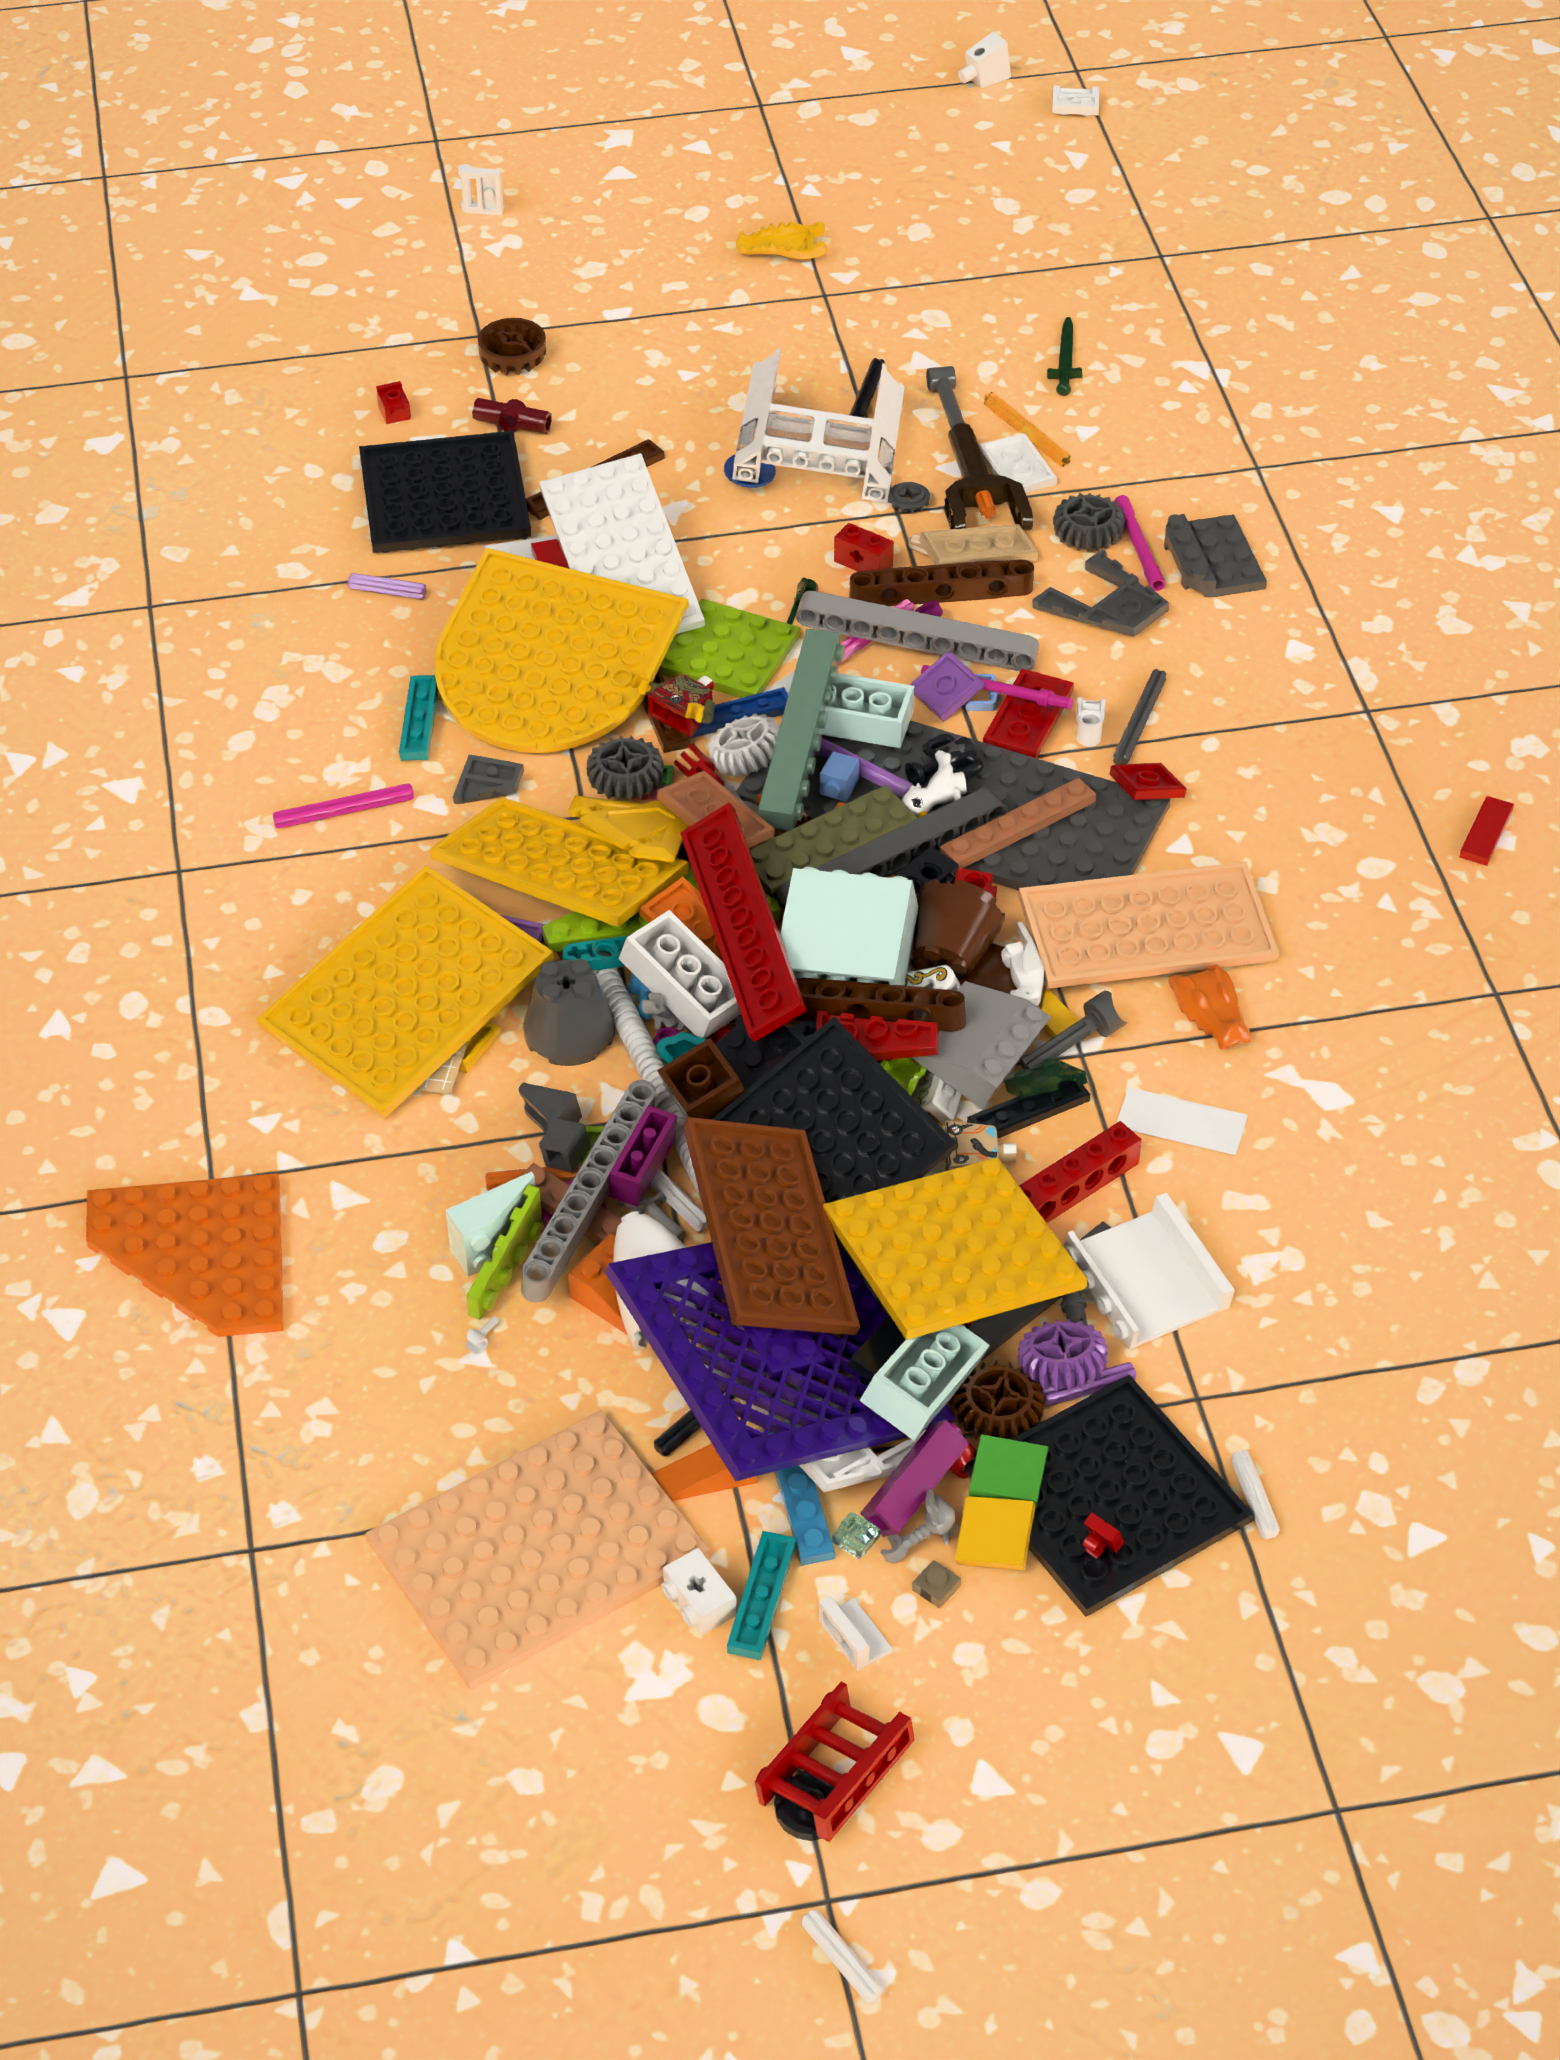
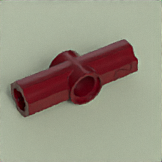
(512, 415)

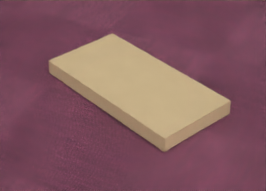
(978, 544)

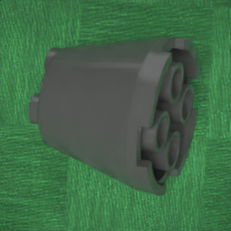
(568, 1014)

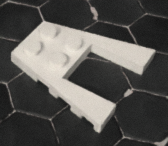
(855, 1465)

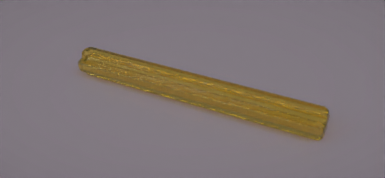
(1022, 425)

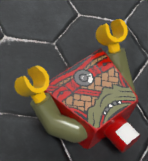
(679, 702)

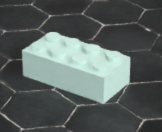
(869, 710)
(923, 1377)

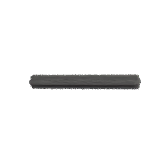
(1139, 717)

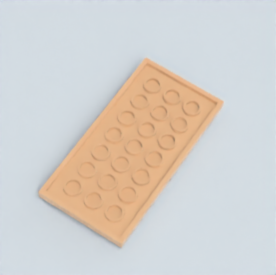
(1147, 924)

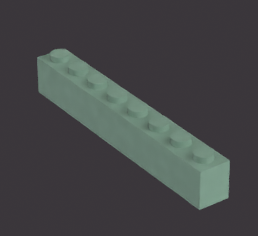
(800, 729)

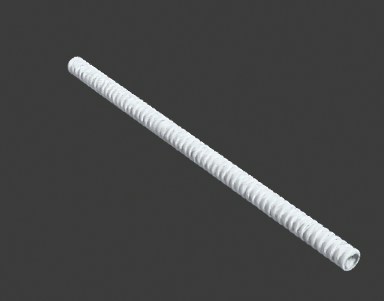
(642, 1053)

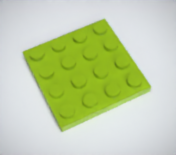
(732, 649)

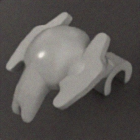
(660, 1012)
(938, 1520)

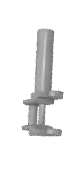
(651, 1207)

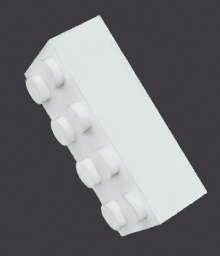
(685, 972)

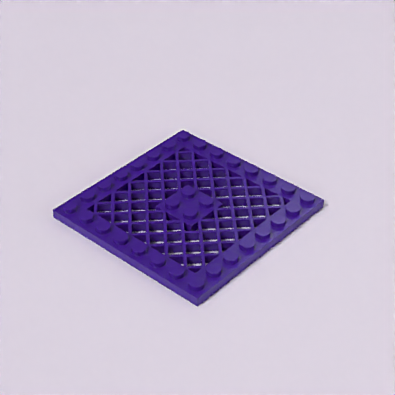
(772, 1351)

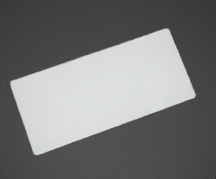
(1182, 1121)

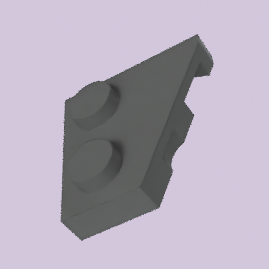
(487, 779)

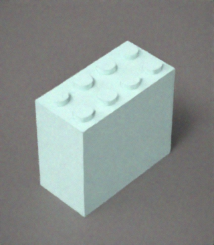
(849, 926)

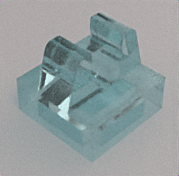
(855, 1535)

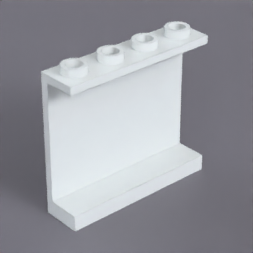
(1151, 1274)

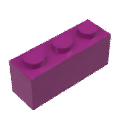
(642, 1156)

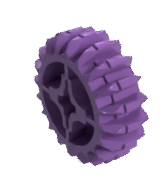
(1063, 1355)

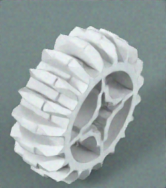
(744, 745)

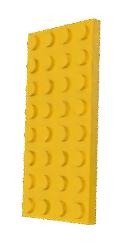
(556, 861)

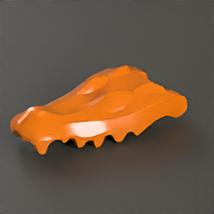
(1213, 1004)

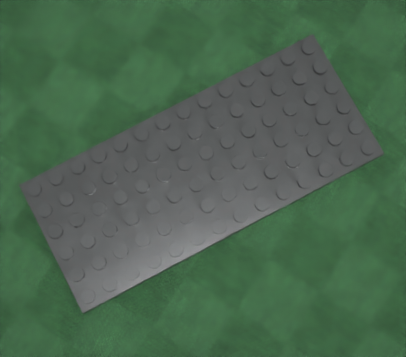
(1087, 845)

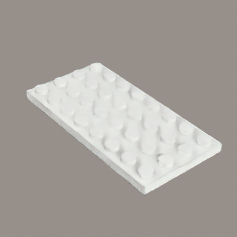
(618, 531)

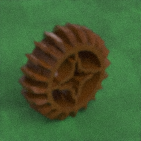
(981, 1393)

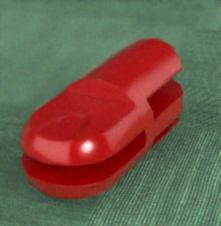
(703, 764)

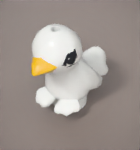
(941, 789)

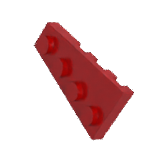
(889, 1039)

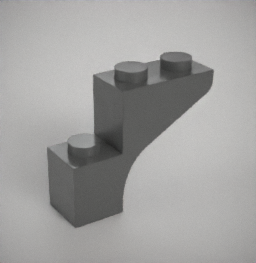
(558, 1116)

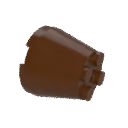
(954, 926)

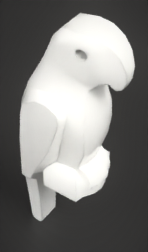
(1025, 966)

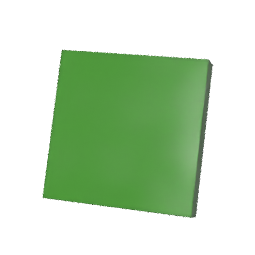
(1008, 1469)

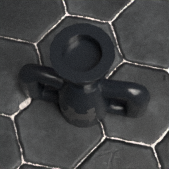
(962, 755)

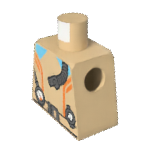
(976, 1145)

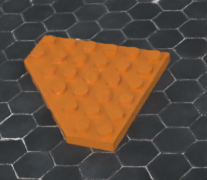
(200, 1246)

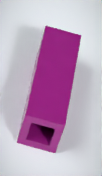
(914, 1476)

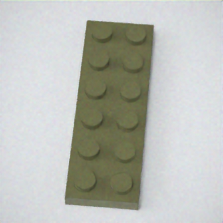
(829, 836)

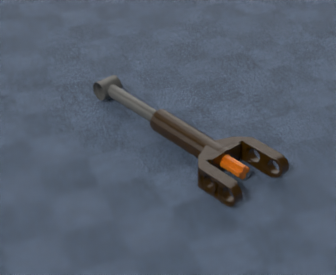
(977, 485)

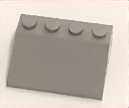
(990, 1044)

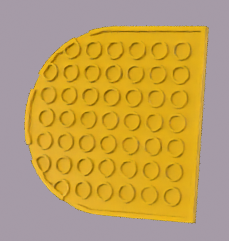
(549, 652)

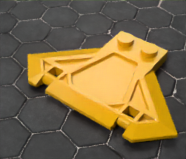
(641, 828)

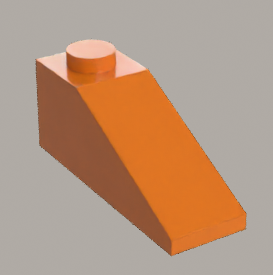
(697, 1475)

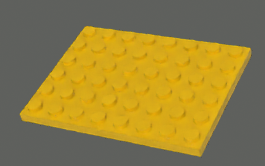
(405, 990)

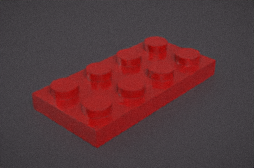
(1022, 723)

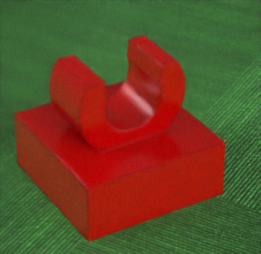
(1101, 1536)

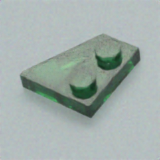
(1043, 1078)

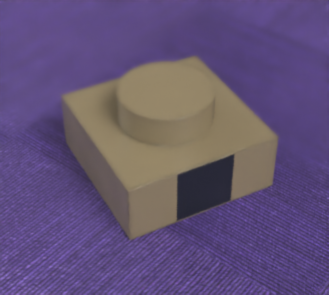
(936, 1584)

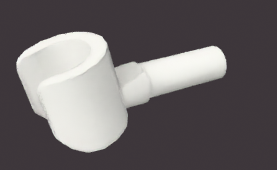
(477, 1341)

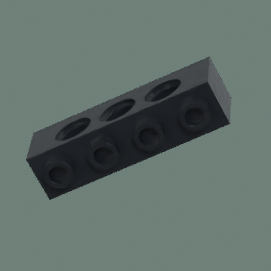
(930, 866)

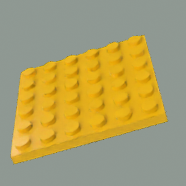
(953, 1248)

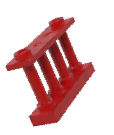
(851, 1787)

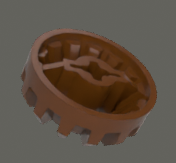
(512, 345)

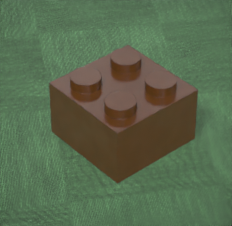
(701, 1081)

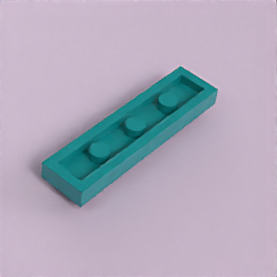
(419, 718)
(761, 1595)

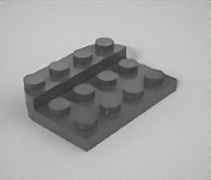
(1213, 555)

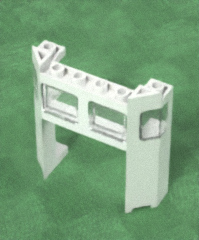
(818, 438)

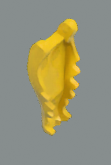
(785, 240)

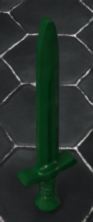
(1065, 368)

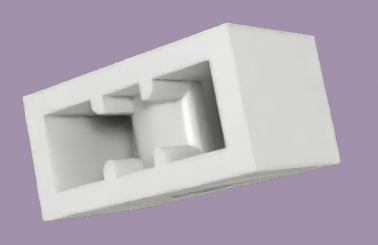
(698, 1591)

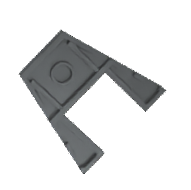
(1123, 611)

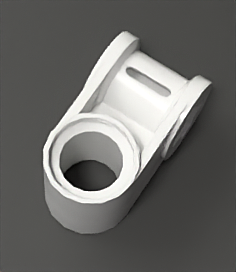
(1089, 721)

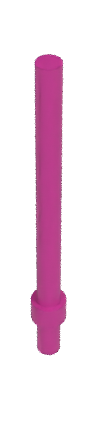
(1043, 697)

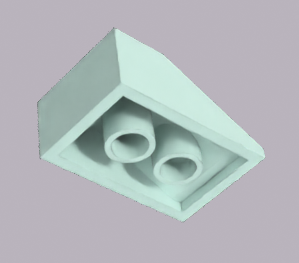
(480, 1221)

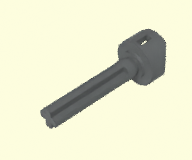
(1099, 1017)

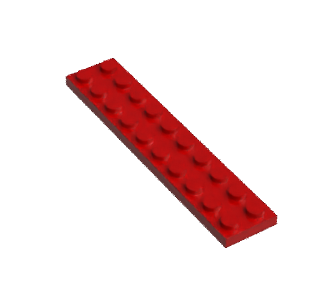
(742, 923)

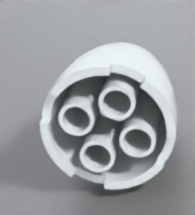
(639, 1237)

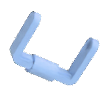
(984, 705)

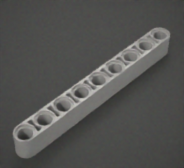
(917, 631)
(584, 1196)

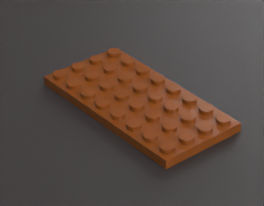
(770, 1227)

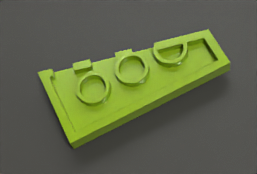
(507, 1254)

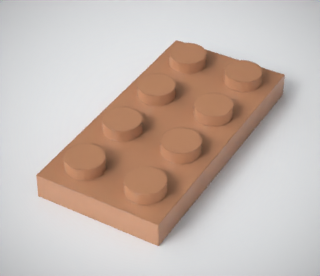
(701, 795)

